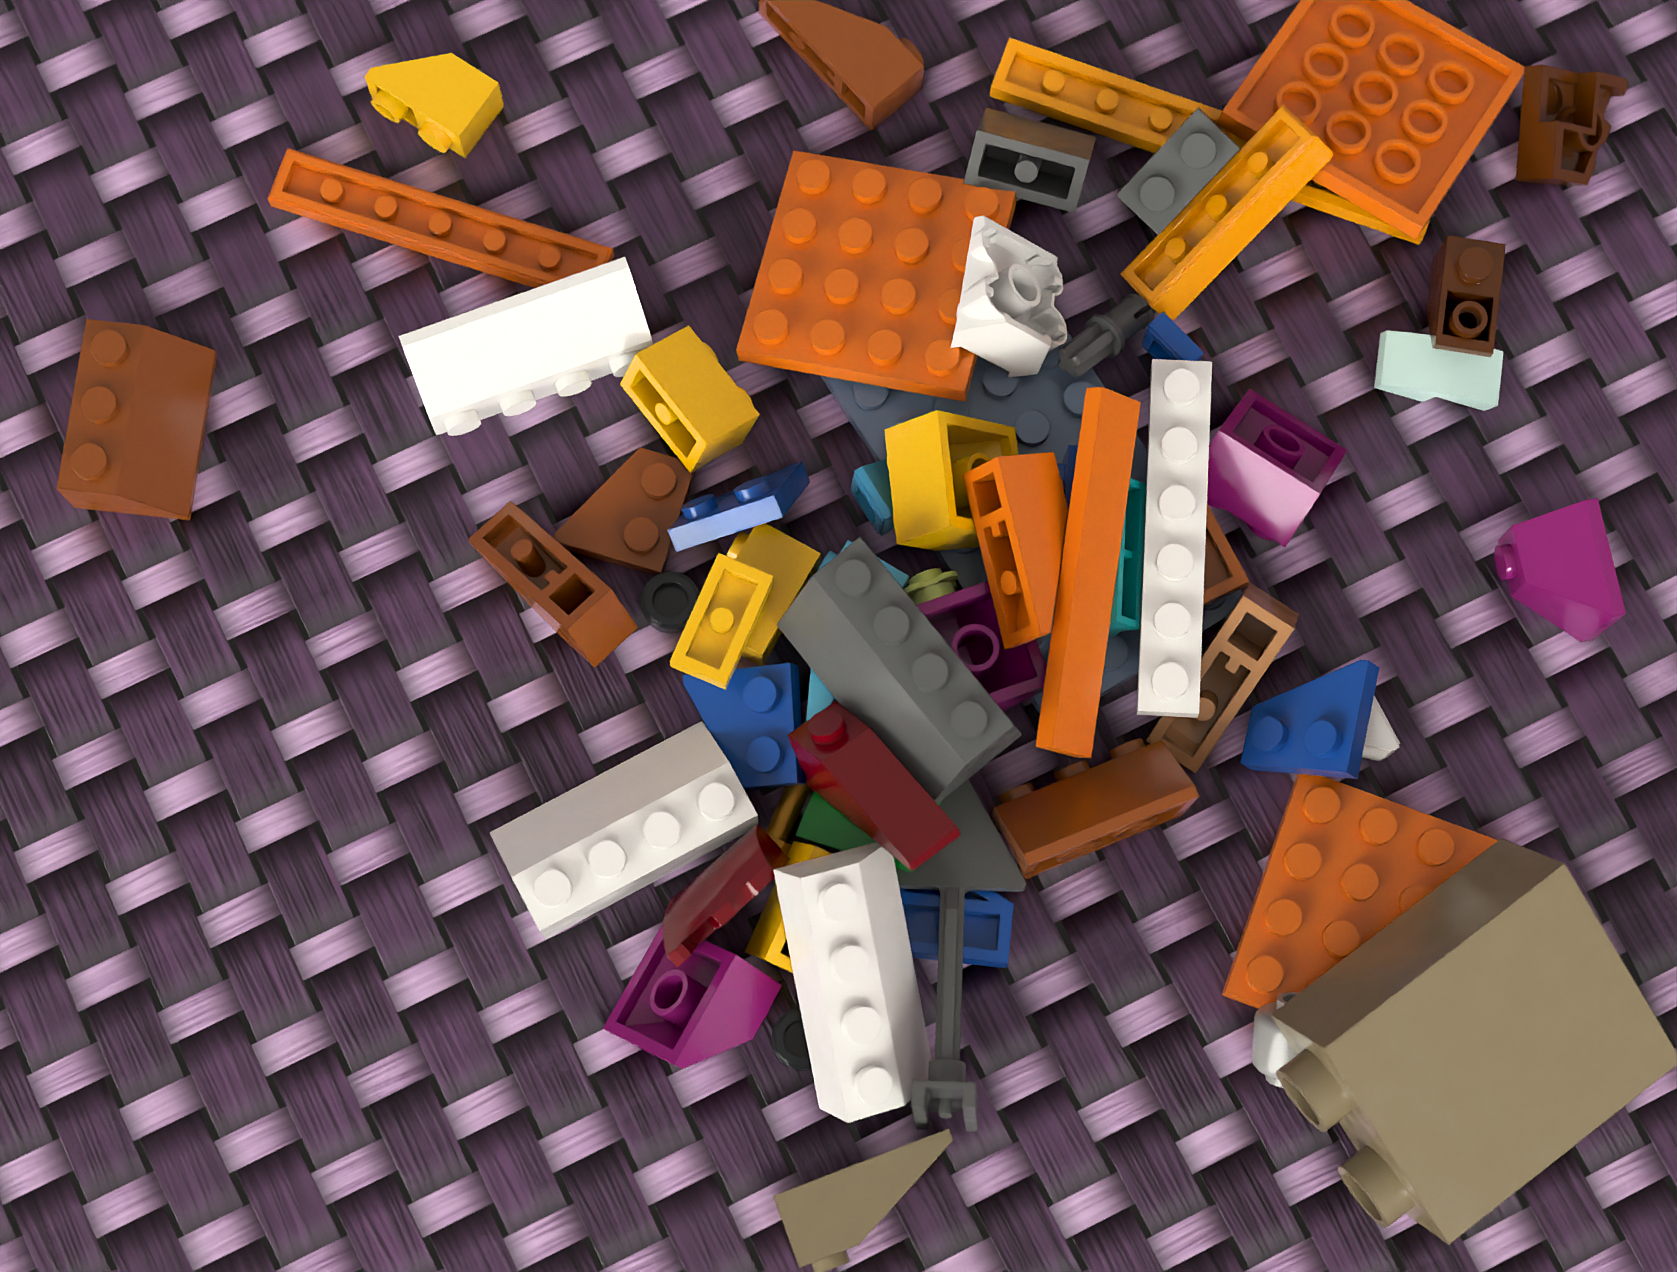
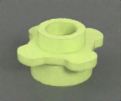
(931, 585)

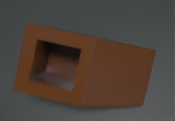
(1465, 295)

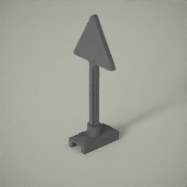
(971, 862)

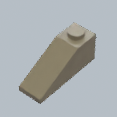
(845, 1206)

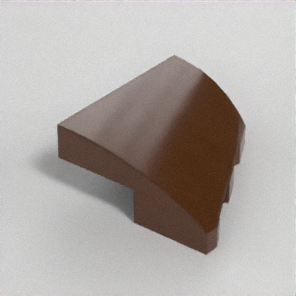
(1563, 123)

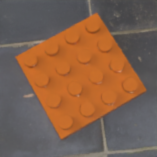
(1386, 93)
(868, 275)
(1336, 880)

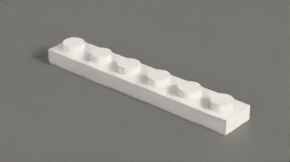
(1174, 538)

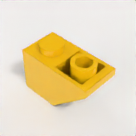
(439, 97)

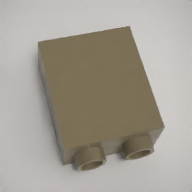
(1471, 1042)

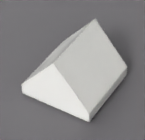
(1380, 737)

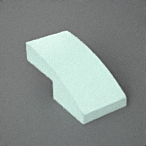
(1419, 372)

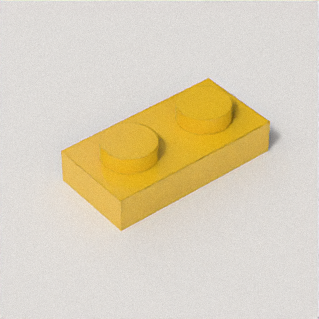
(721, 621)

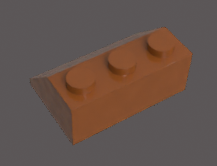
(136, 421)
(1092, 806)

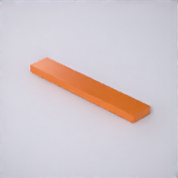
(430, 222)
(1088, 573)

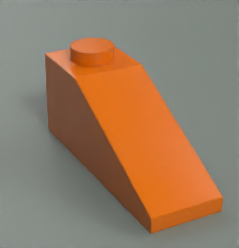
(1021, 535)

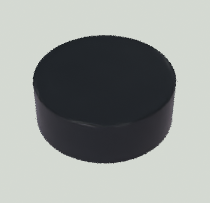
(669, 601)
(790, 1041)

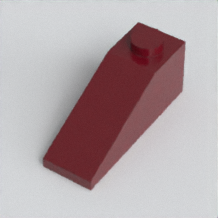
(870, 786)

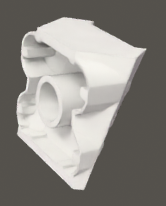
(1009, 300)

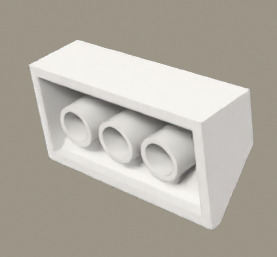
(527, 347)
(624, 829)
(854, 980)

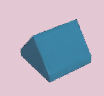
(873, 494)

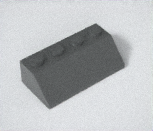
(895, 671)

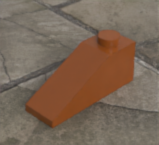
(851, 54)
(554, 583)

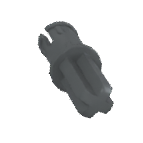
(1104, 336)

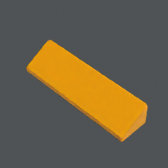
(1227, 213)

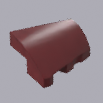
(720, 892)

